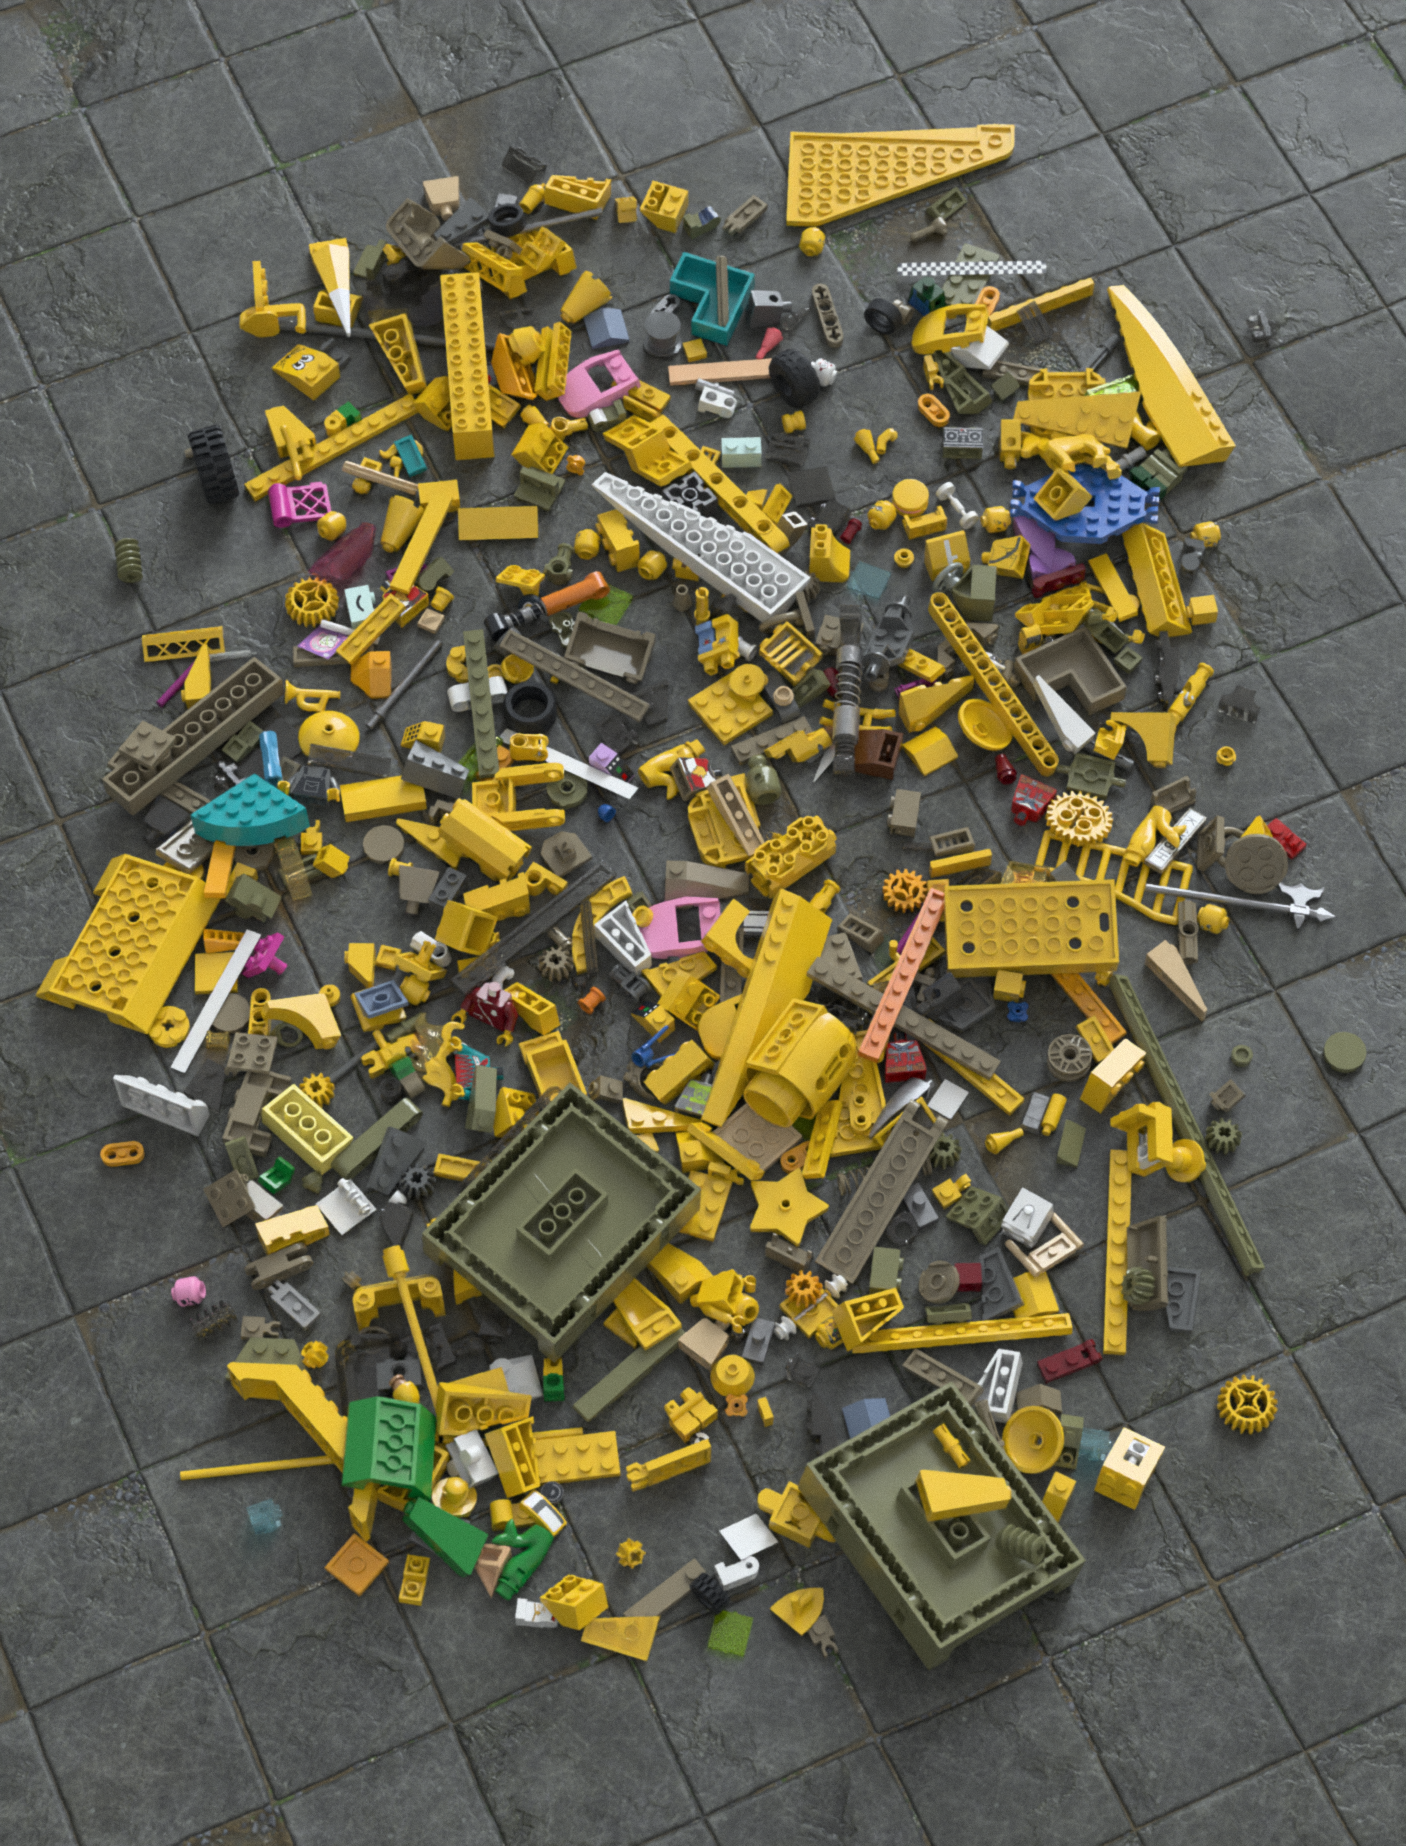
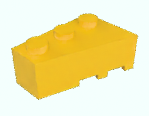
(577, 195)
(864, 1315)

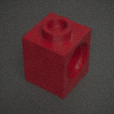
(969, 1277)

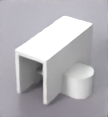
(470, 1459)

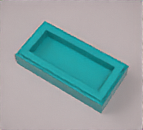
(410, 455)

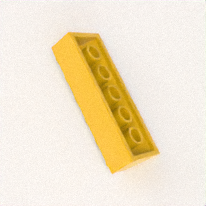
(1156, 581)

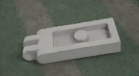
(294, 1304)

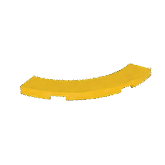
(601, 903)

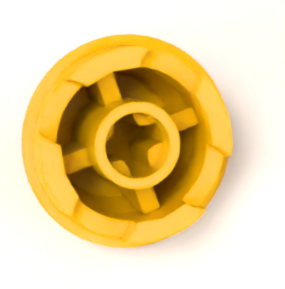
(527, 344)
(732, 1376)

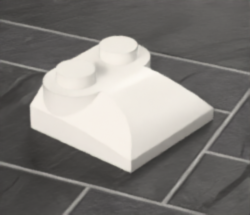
(520, 1375)

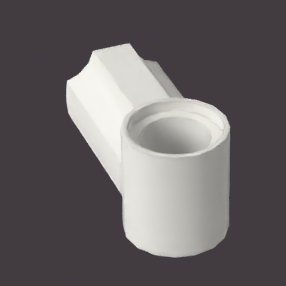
(417, 942)

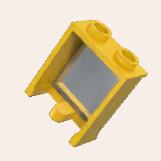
(803, 664)

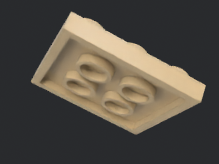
(757, 1137)

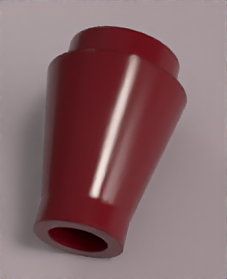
(1005, 771)

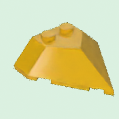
(1059, 611)

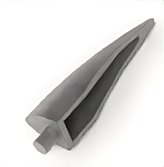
(911, 1089)

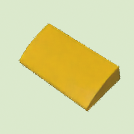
(381, 798)

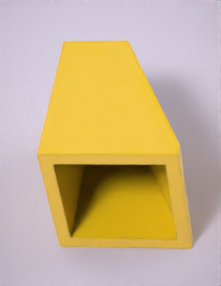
(465, 928)

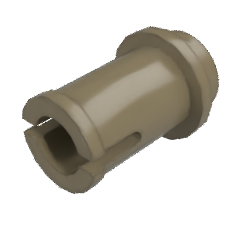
(560, 939)

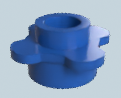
(1013, 1015)

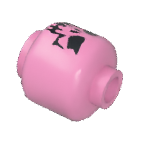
(188, 1291)

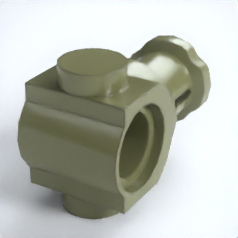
(560, 563)

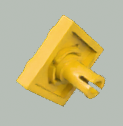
(420, 963)

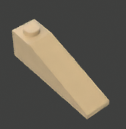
(735, 813)
(1171, 970)

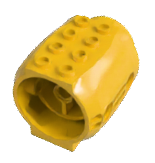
(798, 1064)

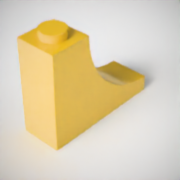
(1156, 731)
(308, 1014)

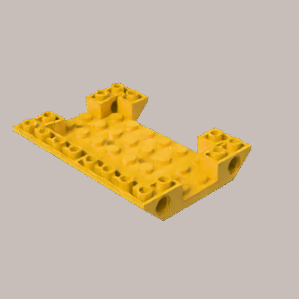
(150, 948)

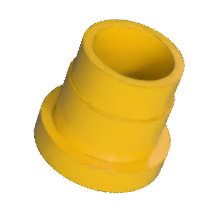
(441, 599)

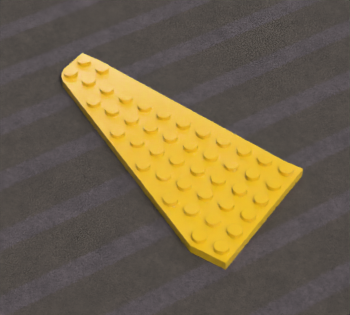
(855, 171)

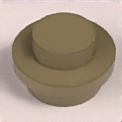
(352, 1280)

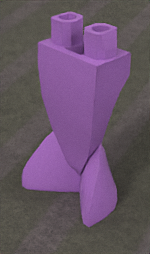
(1044, 555)

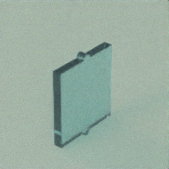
(868, 580)

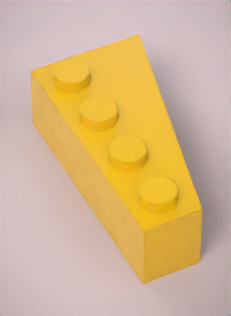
(399, 345)

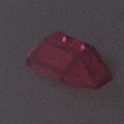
(346, 554)

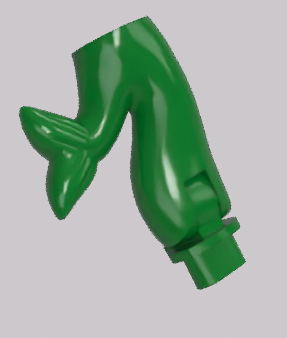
(523, 1565)

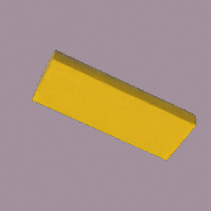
(498, 523)

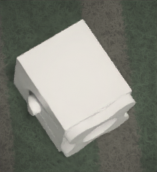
(1027, 1218)

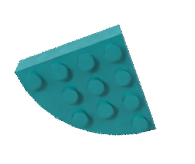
(250, 815)

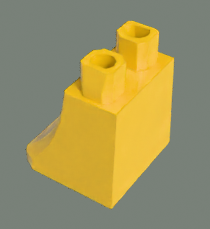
(827, 556)

